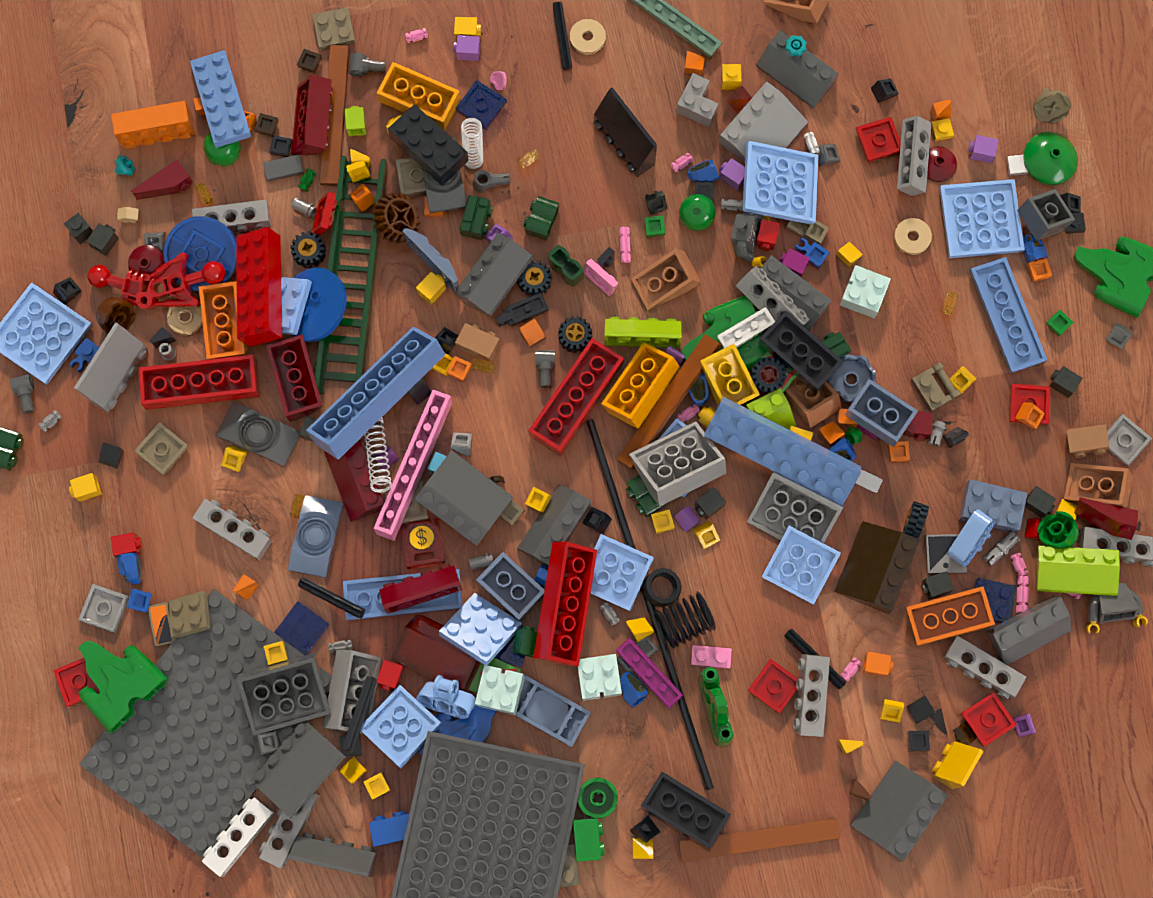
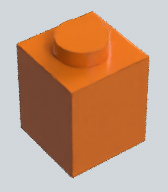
(877, 664)

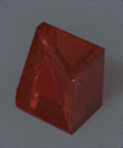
(739, 99)

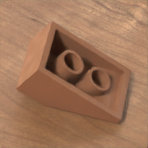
(802, 10)
(666, 279)
(811, 406)
(1099, 483)

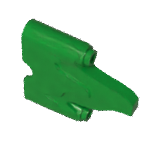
(1121, 275)
(723, 318)
(120, 683)
(715, 707)

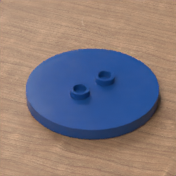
(203, 241)
(323, 306)

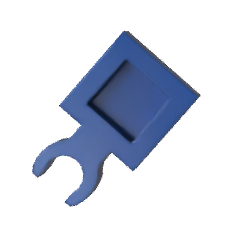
(815, 252)
(85, 354)

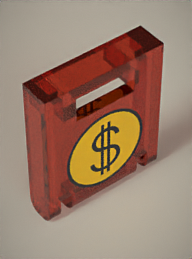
(421, 539)

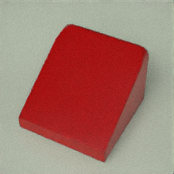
(1032, 529)

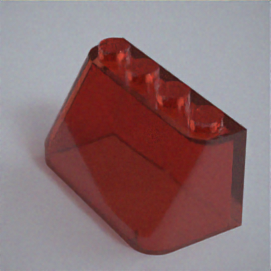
(432, 655)

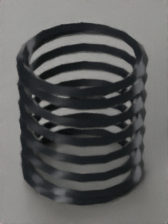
(705, 610)

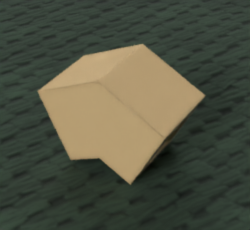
(127, 214)

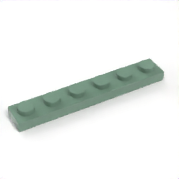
(681, 25)

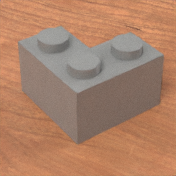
(694, 104)

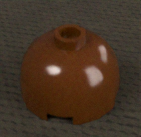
(115, 310)

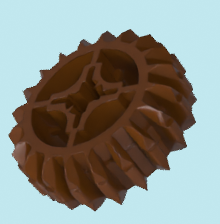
(390, 216)

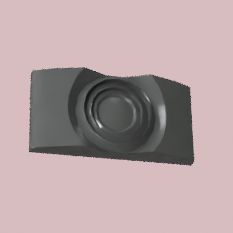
(446, 196)
(258, 434)

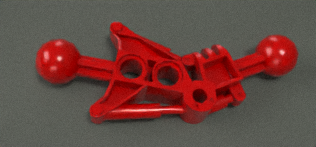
(147, 296)

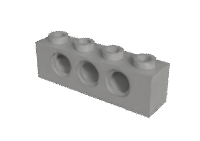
(914, 155)
(241, 212)
(762, 299)
(1090, 536)
(255, 548)
(1012, 678)
(817, 704)
(280, 857)

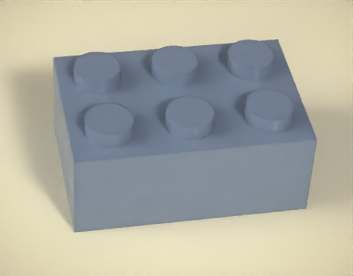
(881, 412)
(997, 502)
(511, 587)

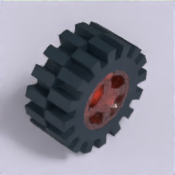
(774, 378)

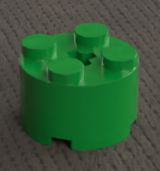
(586, 797)

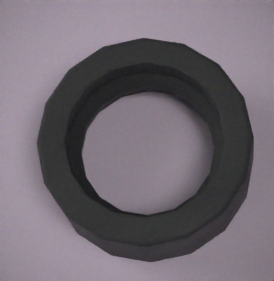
(672, 577)

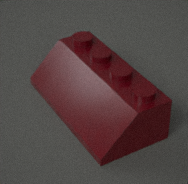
(312, 116)
(294, 377)
(353, 482)
(420, 589)

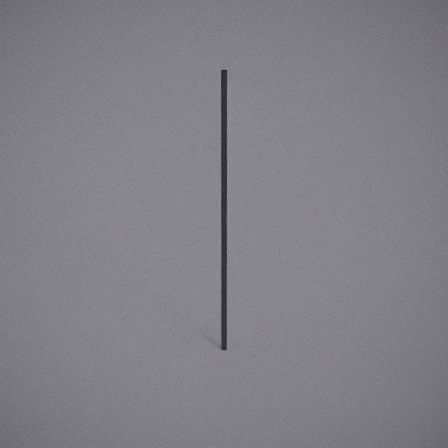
(651, 608)

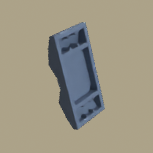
(431, 257)
(315, 536)
(551, 712)

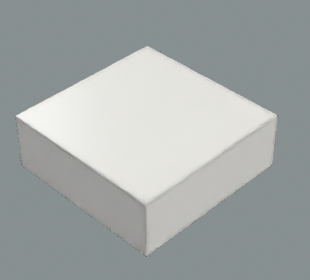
(1016, 165)

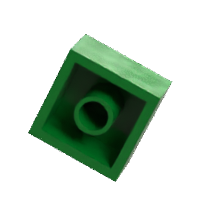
(587, 840)

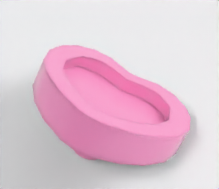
(499, 80)

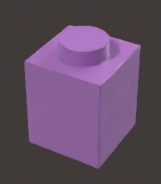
(467, 48)
(983, 149)
(732, 174)

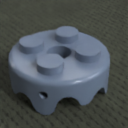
(859, 368)

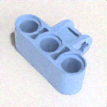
(971, 538)
(446, 698)

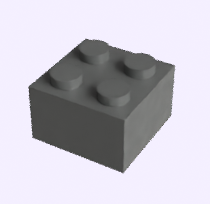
(1046, 214)

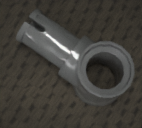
(361, 64)
(491, 180)
(545, 362)
(23, 387)

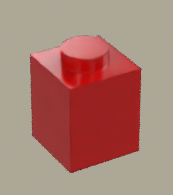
(767, 235)
(126, 544)
(390, 675)

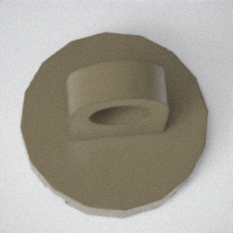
(1051, 106)

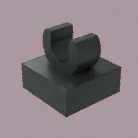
(656, 202)

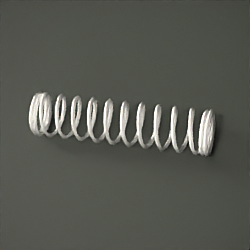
(478, 139)
(379, 478)

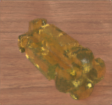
(528, 158)
(204, 194)
(949, 303)
(483, 366)
(297, 505)

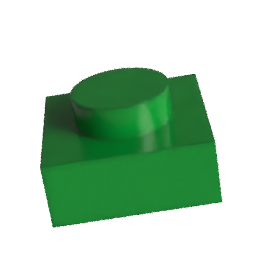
(654, 226)
(1059, 323)

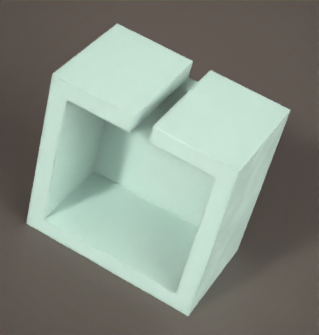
(865, 291)
(598, 676)
(499, 690)

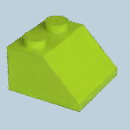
(775, 408)

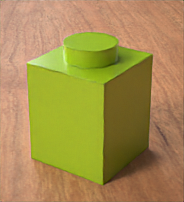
(355, 121)

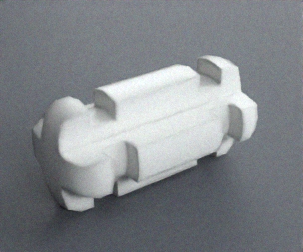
(811, 143)

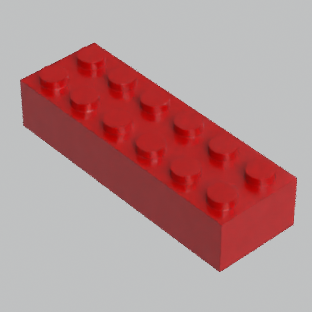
(259, 287)
(199, 382)
(576, 396)
(565, 604)

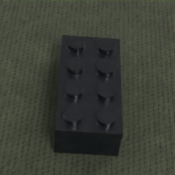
(428, 144)
(800, 352)
(685, 811)

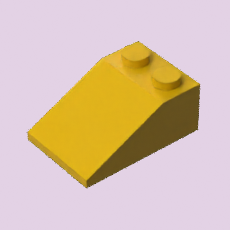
(729, 376)
(956, 764)

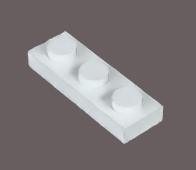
(746, 329)

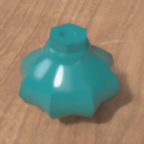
(795, 45)
(124, 166)

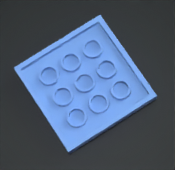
(780, 182)
(981, 218)
(40, 333)

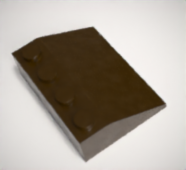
(877, 566)

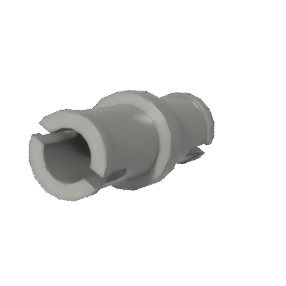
(1001, 548)

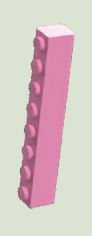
(413, 465)

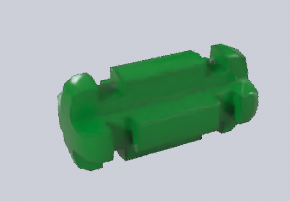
(306, 179)

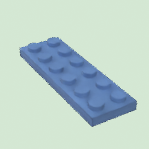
(220, 99)
(1008, 315)
(367, 595)

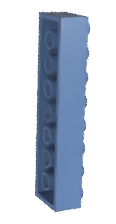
(375, 392)
(783, 451)

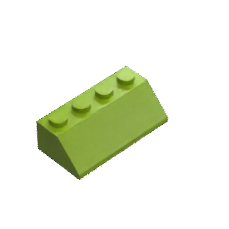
(635, 332)
(1078, 570)

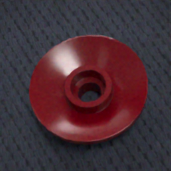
(944, 171)
(146, 252)

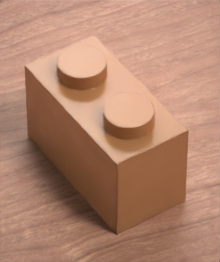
(478, 342)
(1088, 440)

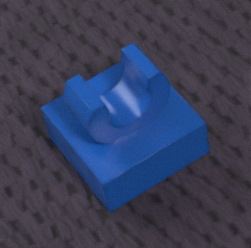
(138, 600)

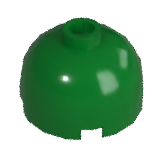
(222, 155)
(697, 212)
(1058, 530)

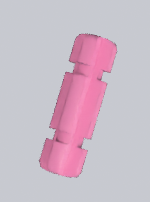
(625, 244)
(1022, 594)

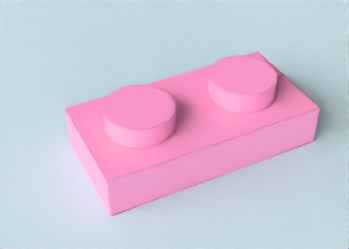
(600, 277)
(711, 657)

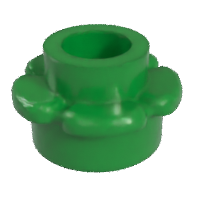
(853, 435)

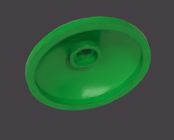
(1046, 166)

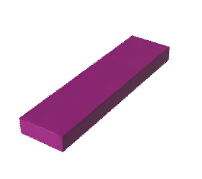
(649, 673)

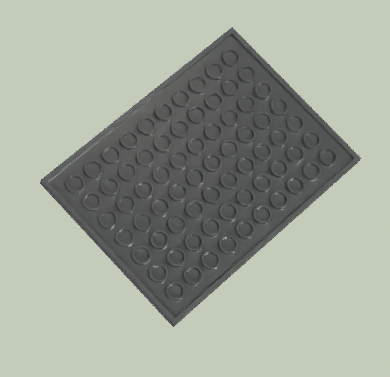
(191, 746)
(487, 822)

